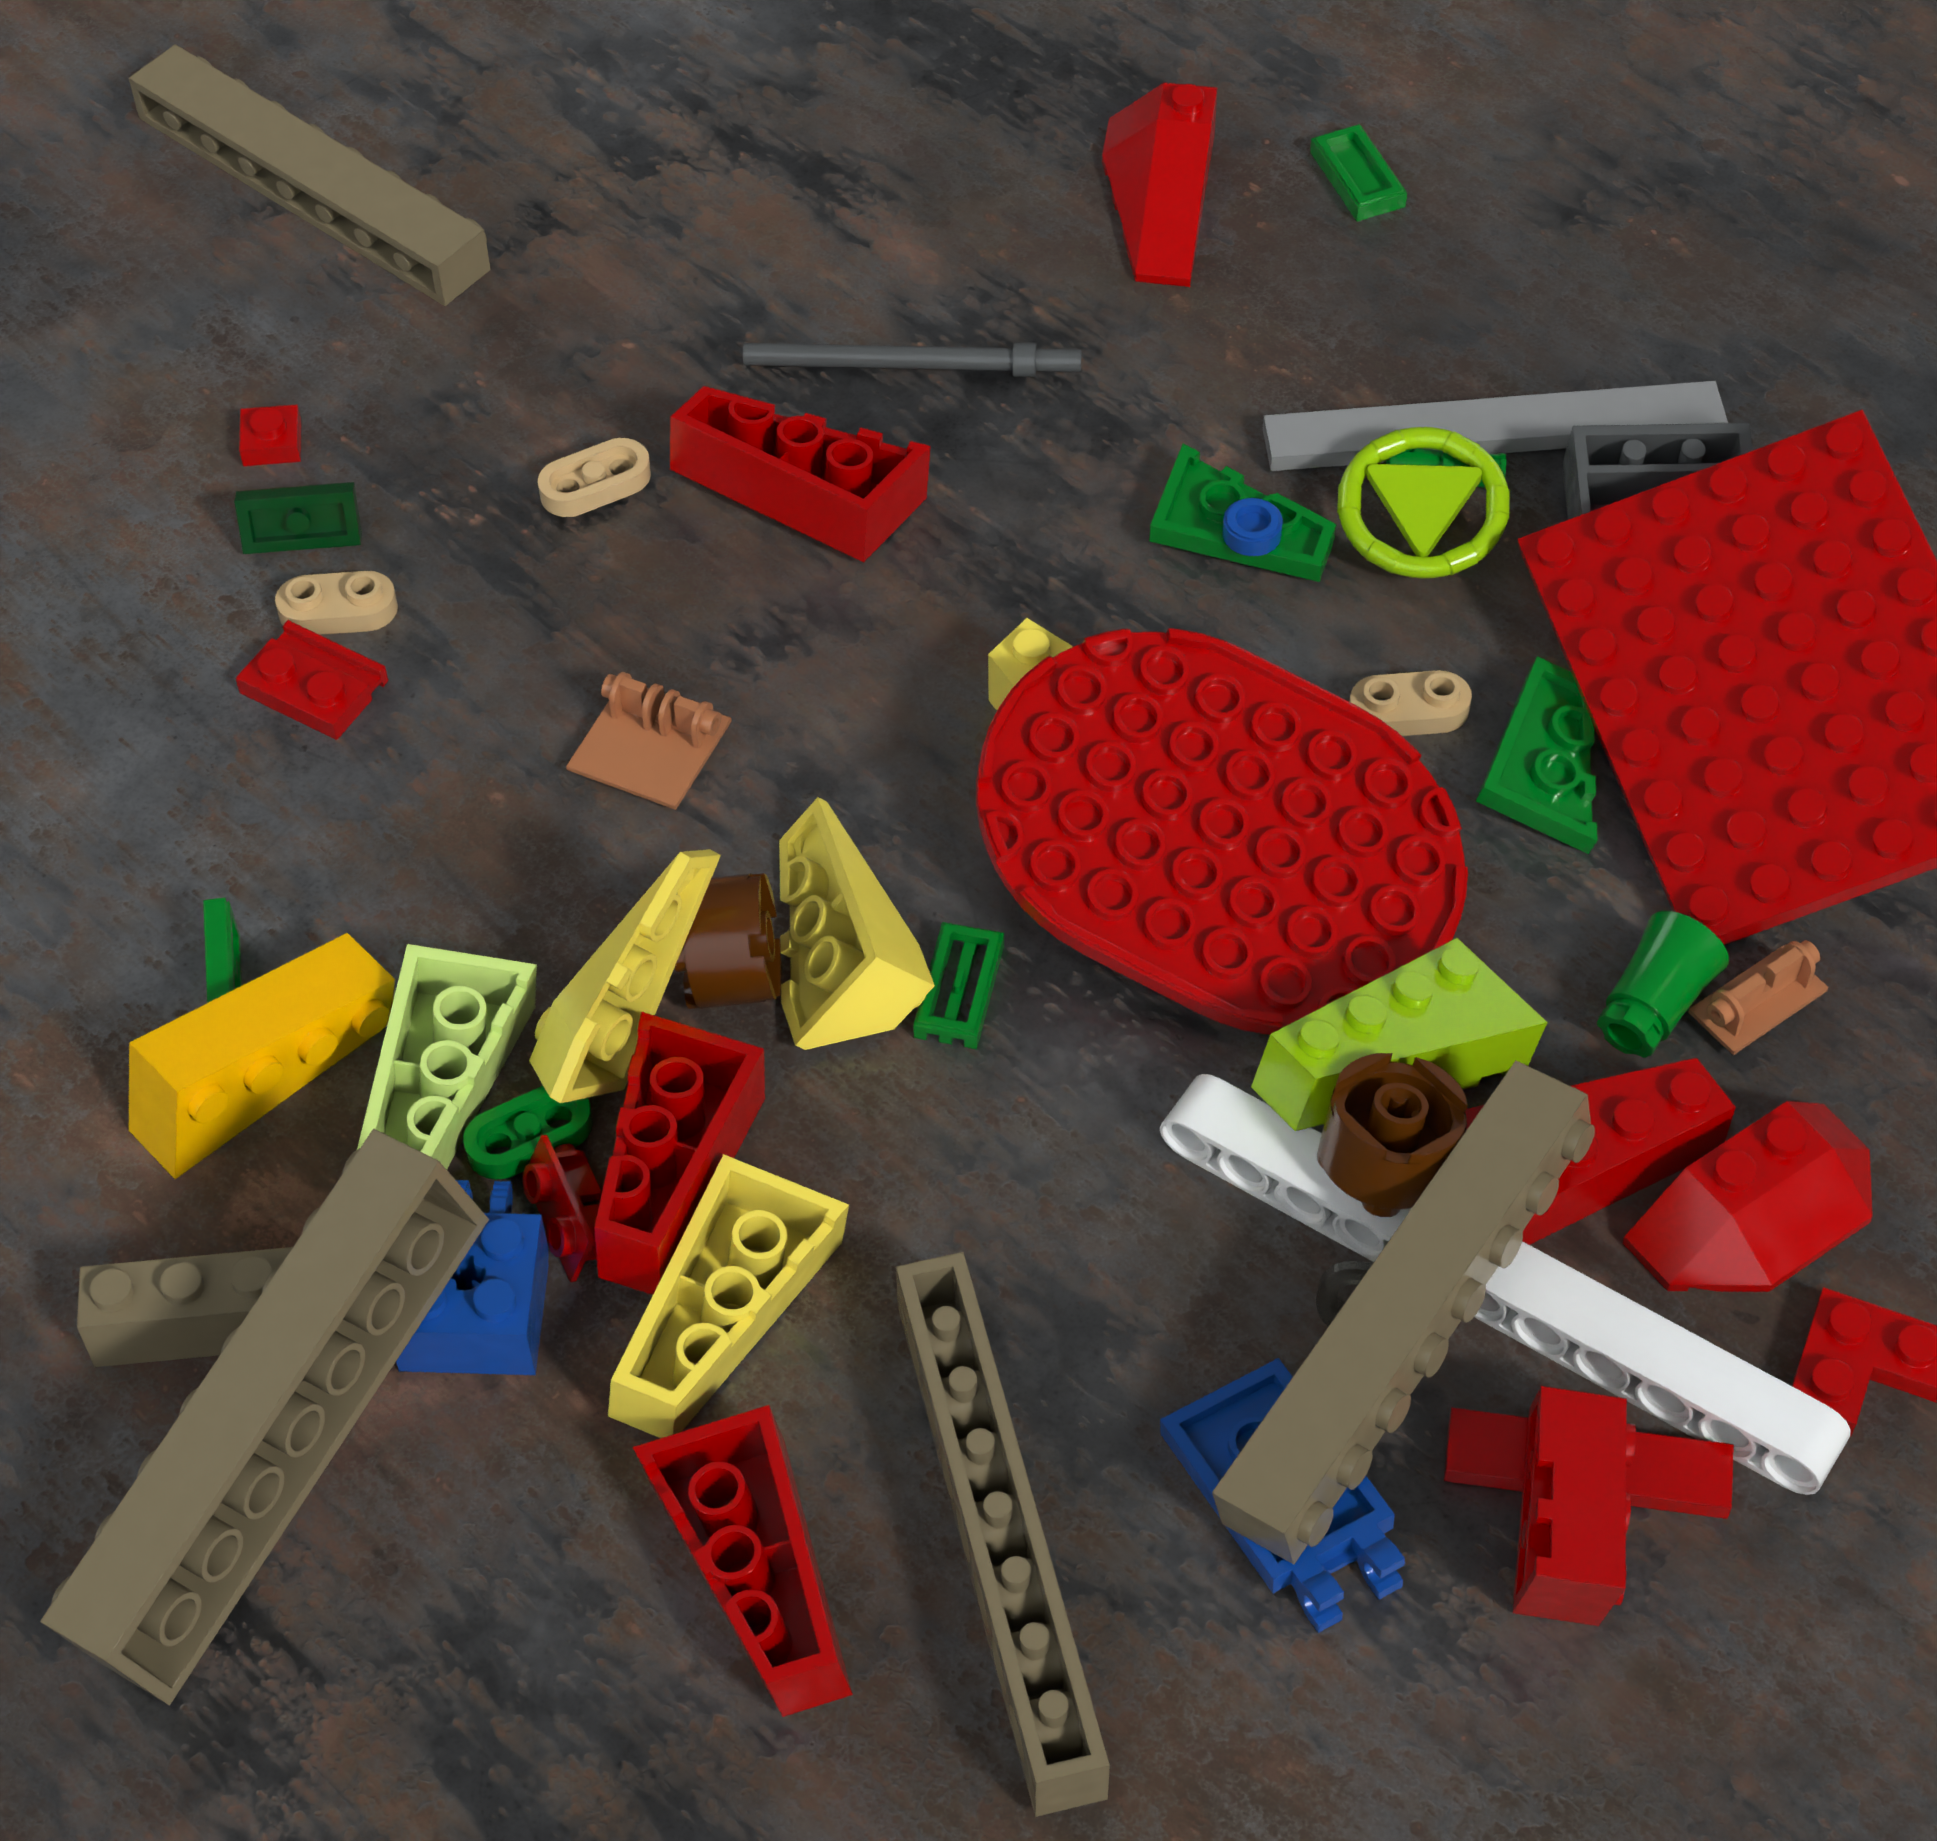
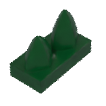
(298, 518)

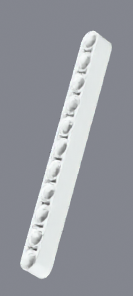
(1532, 1300)

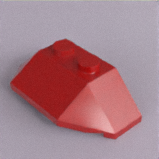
(1758, 1205)

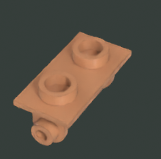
(1762, 996)

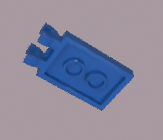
(1209, 1439)

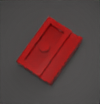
(312, 680)

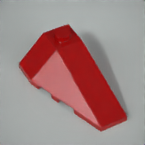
(1159, 176)

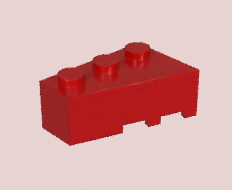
(1574, 1507)

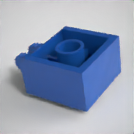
(493, 1302)

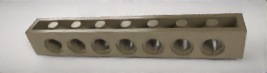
(1002, 1537)

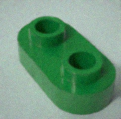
(519, 1127)

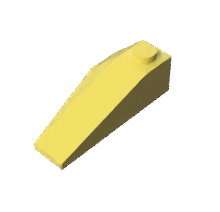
(847, 944)
(594, 1021)

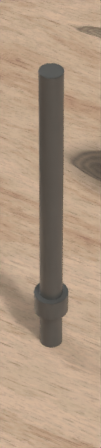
(1022, 359)

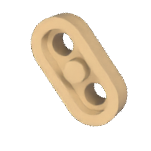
(594, 477)
(338, 602)
(1415, 701)

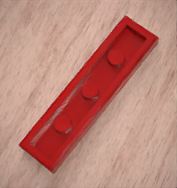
(1663, 1475)

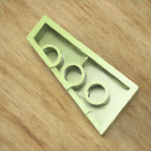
(446, 1045)

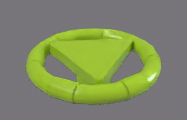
(1423, 501)

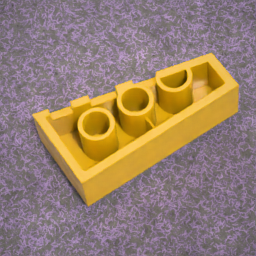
(251, 1050)

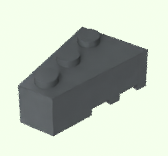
(1624, 460)

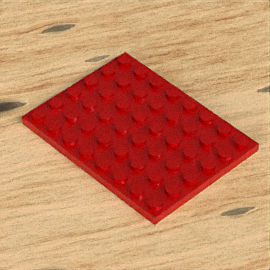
(1760, 673)

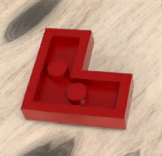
(1862, 1343)

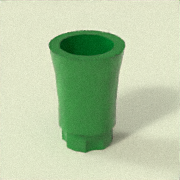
(1661, 982)

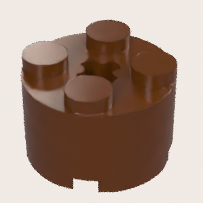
(732, 945)
(1390, 1130)

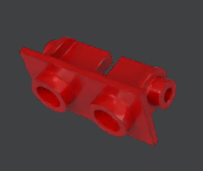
(559, 1185)

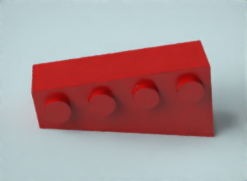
(799, 471)
(682, 1110)
(1644, 1131)
(748, 1534)

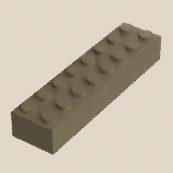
(267, 1417)

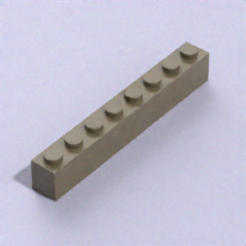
(311, 174)
(1404, 1313)

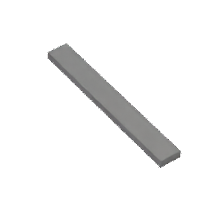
(1495, 423)

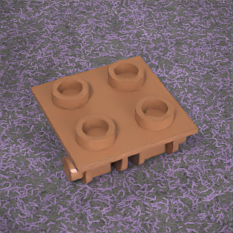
(648, 740)

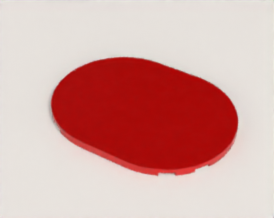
(1216, 826)

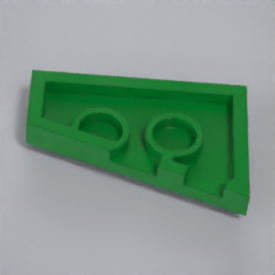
(1194, 511)

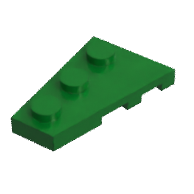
(1544, 760)

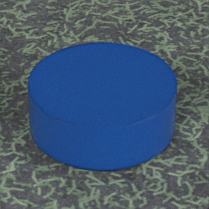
(1252, 527)

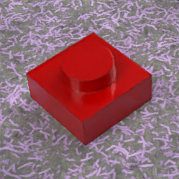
(270, 435)

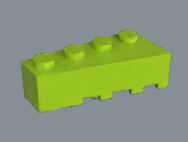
(1433, 1009)

